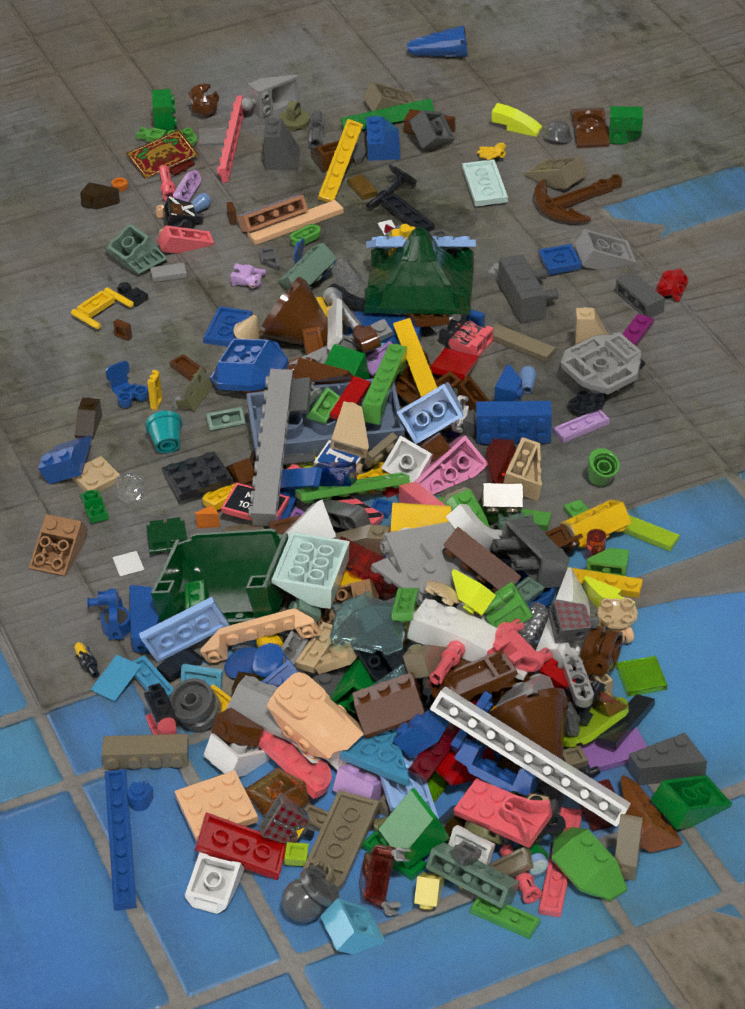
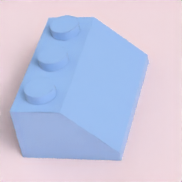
(431, 413)

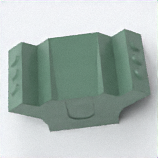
(135, 250)

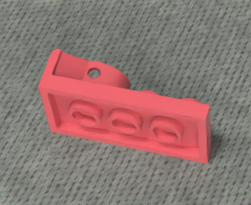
(504, 812)

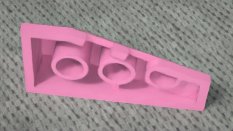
(453, 467)

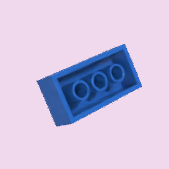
(513, 421)

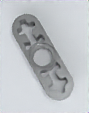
(575, 688)

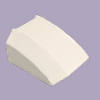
(213, 883)

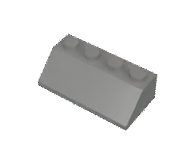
(252, 700)

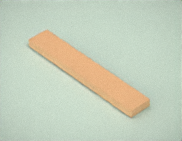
(295, 222)

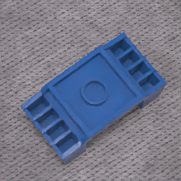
(487, 770)

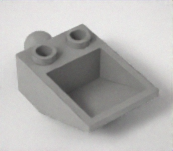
(271, 94)

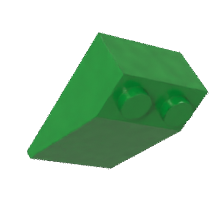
(689, 800)

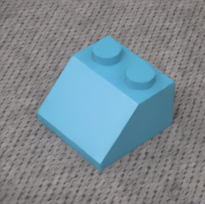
(351, 927)

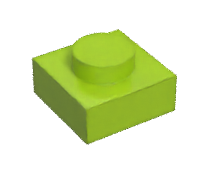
(296, 854)

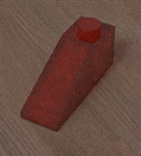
(499, 458)

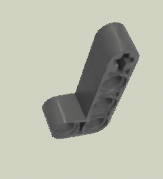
(343, 514)

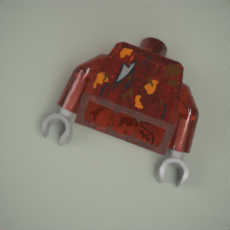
(376, 876)

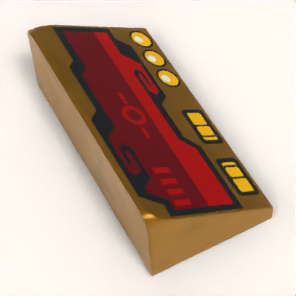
(609, 704)

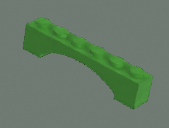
(378, 393)

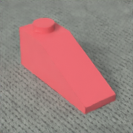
(183, 239)

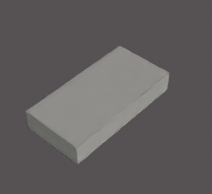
(168, 272)

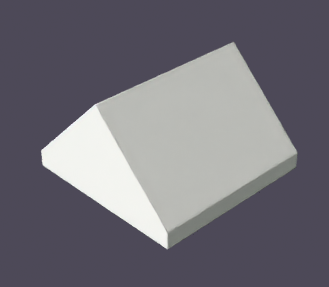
(407, 458)

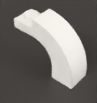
(466, 519)

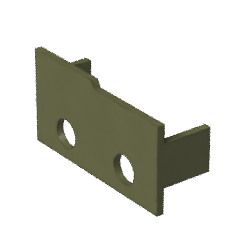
(200, 387)

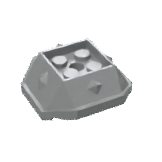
(603, 363)

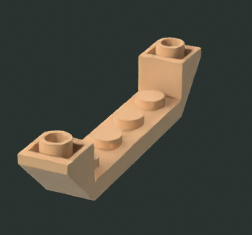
(217, 647)

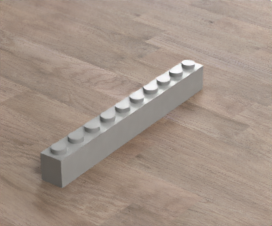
(272, 447)

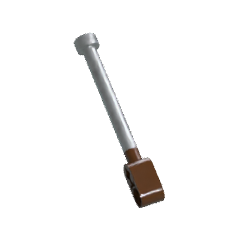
(365, 337)

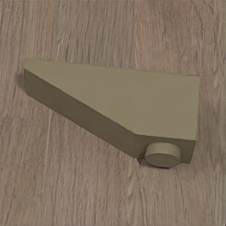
(366, 536)
(422, 659)
(629, 845)

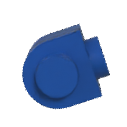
(140, 795)

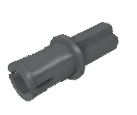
(572, 720)

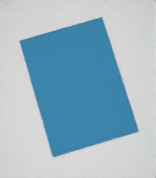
(115, 677)

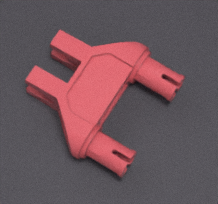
(517, 649)

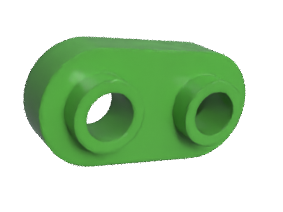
(309, 233)

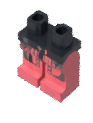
(466, 336)
(162, 712)

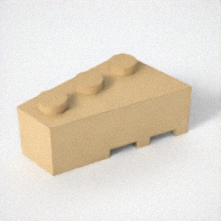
(526, 469)

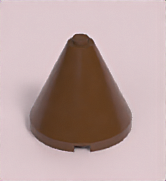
(295, 311)
(538, 718)

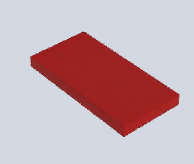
(240, 844)

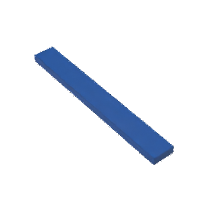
(120, 840)

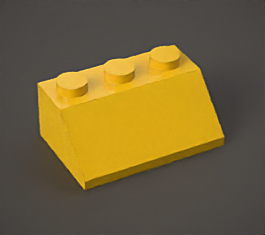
(417, 515)
(607, 517)

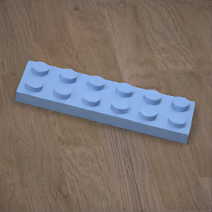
(398, 241)

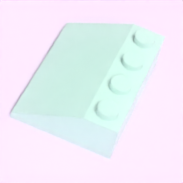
(312, 568)

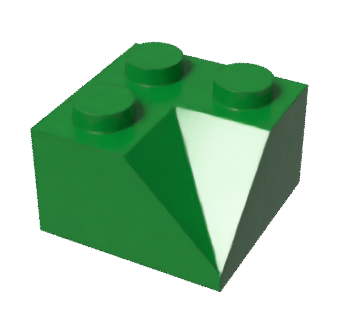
(163, 109)
(625, 124)

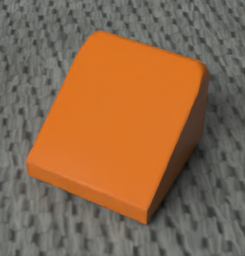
(207, 518)

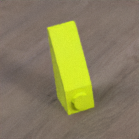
(472, 593)

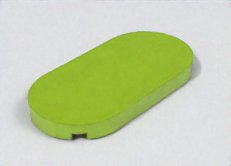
(598, 724)

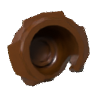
(203, 104)

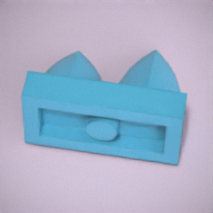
(209, 675)

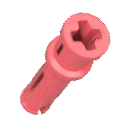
(167, 186)
(449, 658)
(526, 880)

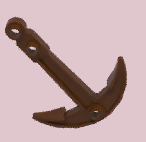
(555, 206)

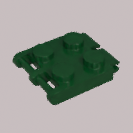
(163, 535)

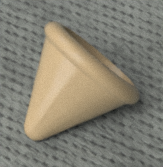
(248, 328)

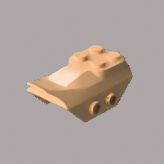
(312, 718)

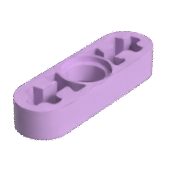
(192, 180)

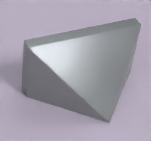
(294, 646)

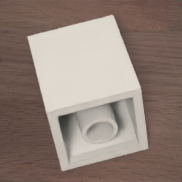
(314, 522)

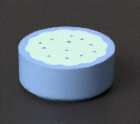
(540, 864)

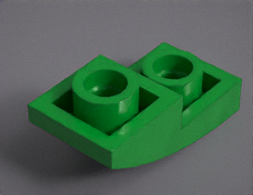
(94, 506)

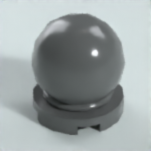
(307, 897)

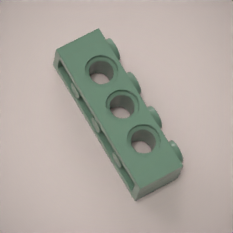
(476, 877)

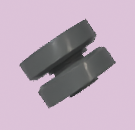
(195, 704)

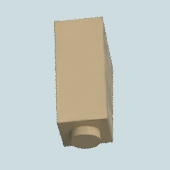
(588, 324)
(350, 431)

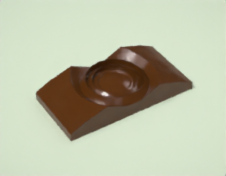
(590, 127)
(481, 675)

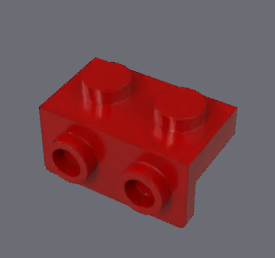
(672, 284)

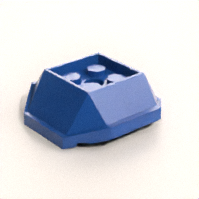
(247, 364)

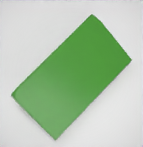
(323, 405)

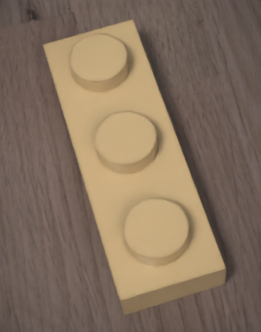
(315, 649)

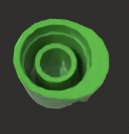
(602, 467)

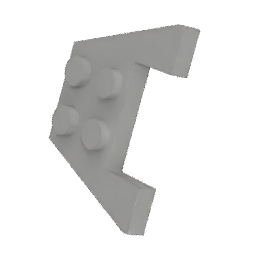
(416, 577)

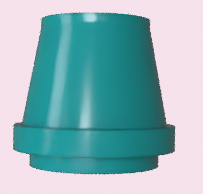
(165, 430)

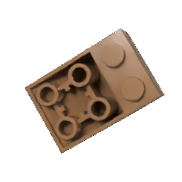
(58, 545)
(347, 592)

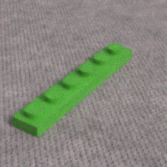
(361, 486)

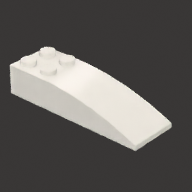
(573, 592)
(441, 624)

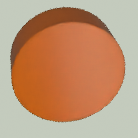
(120, 183)

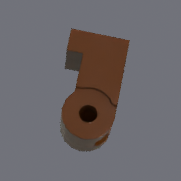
(597, 664)

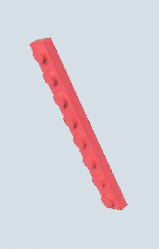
(231, 141)

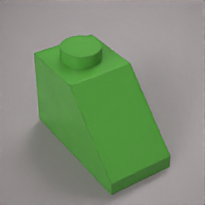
(610, 561)

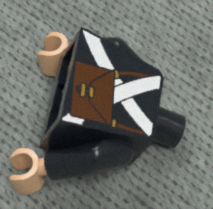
(178, 213)

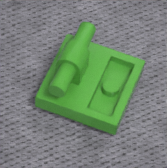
(508, 606)

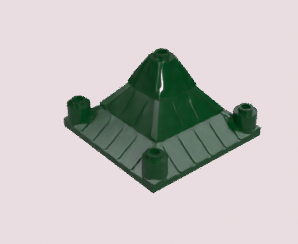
(420, 278)

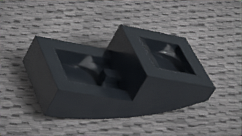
(172, 666)

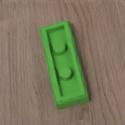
(506, 917)

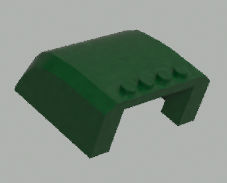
(234, 570)

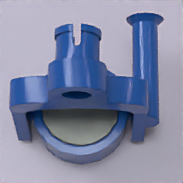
(116, 618)

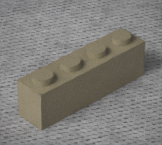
(145, 751)

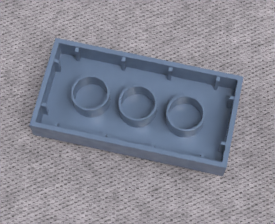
(312, 436)

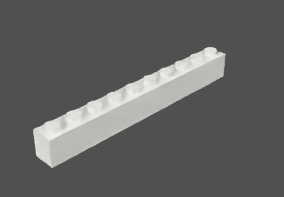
(530, 756)

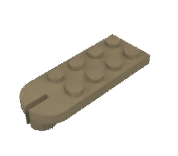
(342, 836)

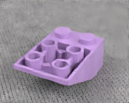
(358, 782)

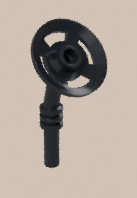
(400, 177)

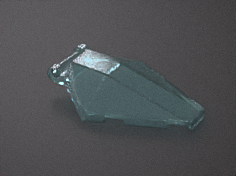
(367, 625)

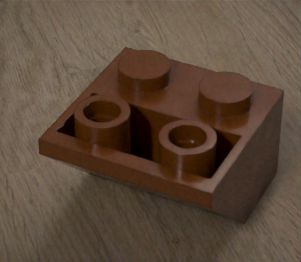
(324, 154)

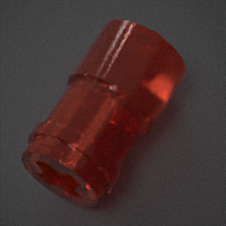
(595, 542)

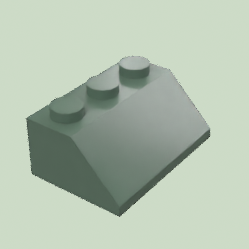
(310, 266)

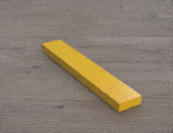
(340, 161)
(415, 356)

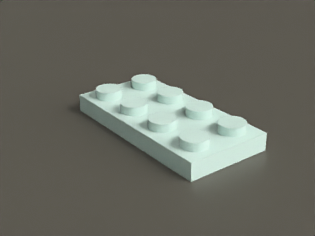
(485, 182)

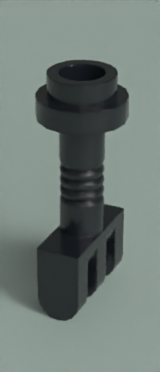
(584, 713)

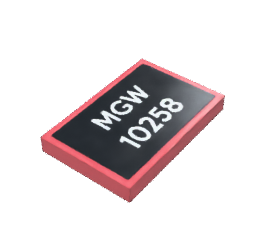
(239, 500)

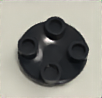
(586, 402)

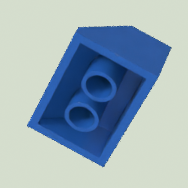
(382, 139)

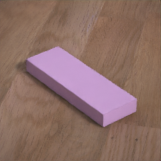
(581, 425)

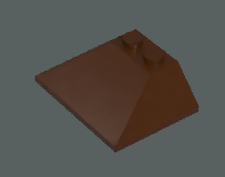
(407, 388)

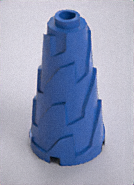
(446, 43)

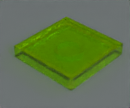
(641, 676)

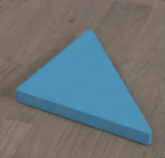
(379, 756)

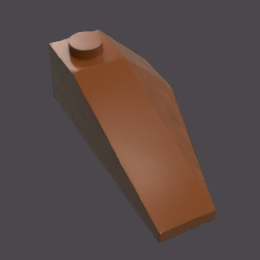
(655, 832)

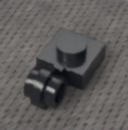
(135, 295)

